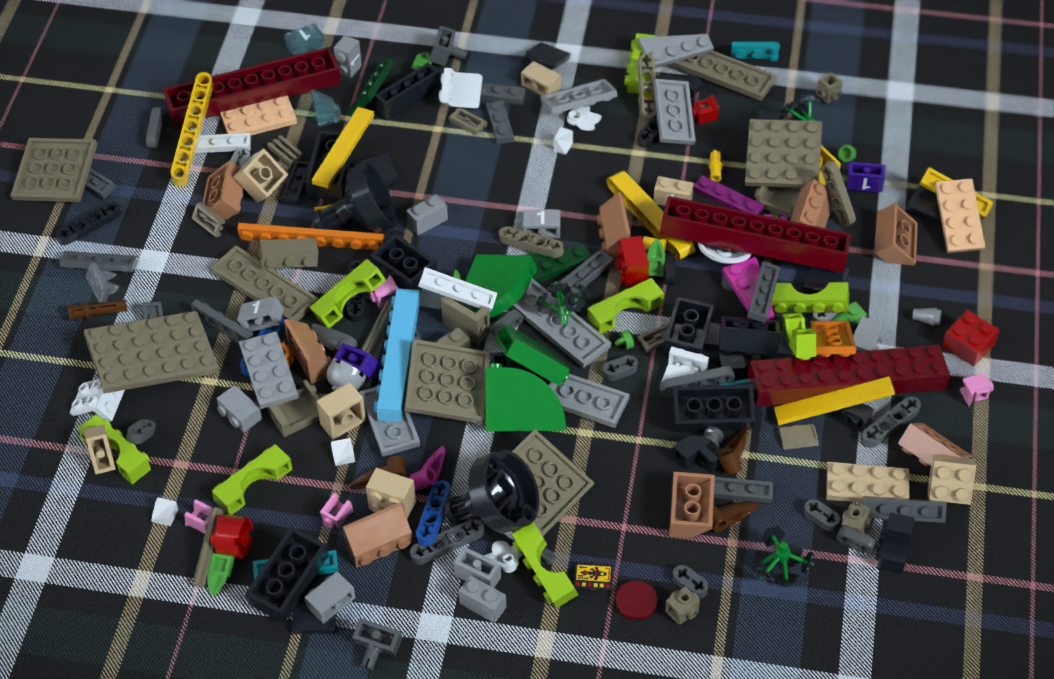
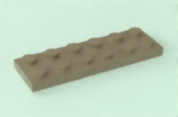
(729, 73)
(247, 276)

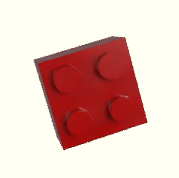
(632, 261)
(970, 338)

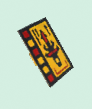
(593, 576)

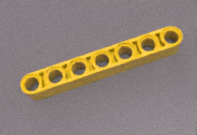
(191, 136)
(647, 212)

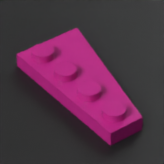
(743, 279)

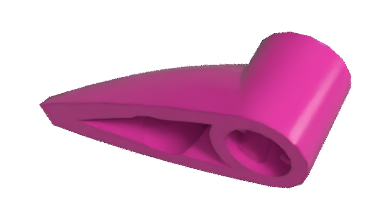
(430, 471)

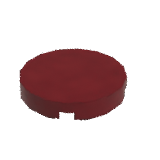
(636, 600)

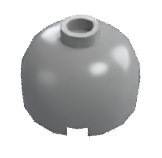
(342, 374)

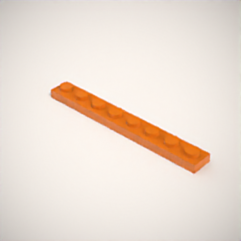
(323, 237)

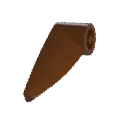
(732, 453)
(394, 465)
(731, 513)

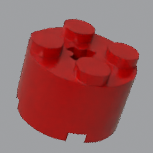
(232, 536)

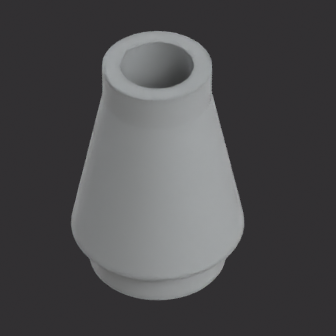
(928, 315)

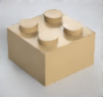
(260, 175)
(341, 410)
(951, 479)
(388, 489)

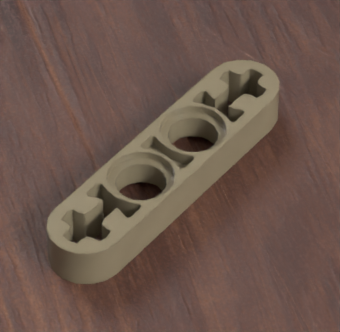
(649, 86)
(838, 193)
(550, 247)

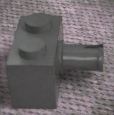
(444, 47)
(376, 640)

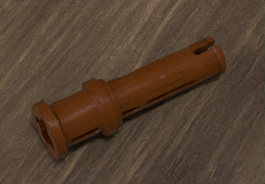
(88, 310)

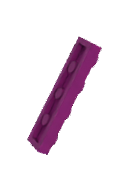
(726, 196)

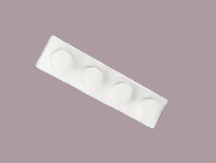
(223, 142)
(457, 289)

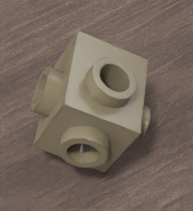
(829, 87)
(858, 518)
(682, 605)

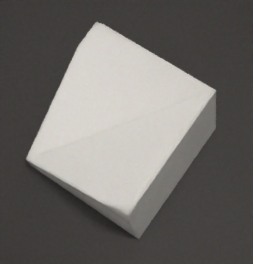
(563, 140)
(342, 451)
(164, 511)

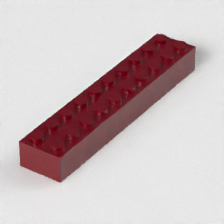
(259, 83)
(755, 234)
(797, 379)

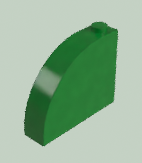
(502, 274)
(532, 355)
(520, 402)

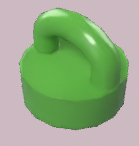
(846, 153)
(626, 340)

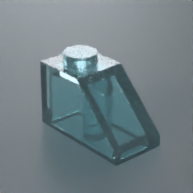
(324, 109)

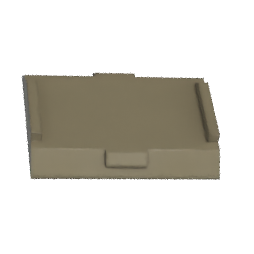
(798, 436)

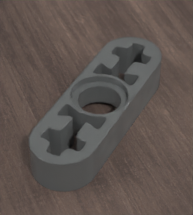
(154, 127)

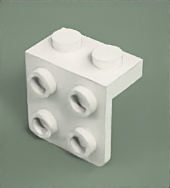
(460, 89)
(684, 363)
(92, 398)

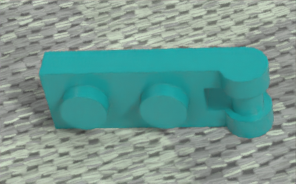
(755, 50)

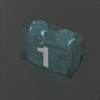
(305, 40)

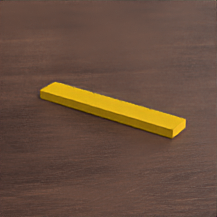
(343, 147)
(834, 400)

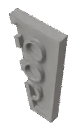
(675, 48)

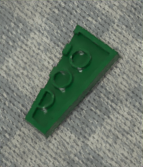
(371, 86)
(550, 267)

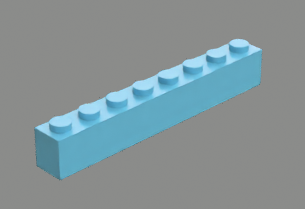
(398, 355)

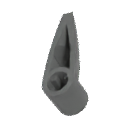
(332, 338)

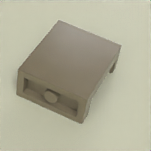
(778, 199)
(473, 324)
(296, 413)

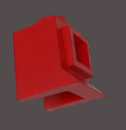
(705, 110)

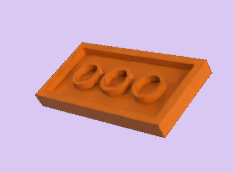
(833, 338)

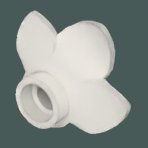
(583, 118)
(505, 555)

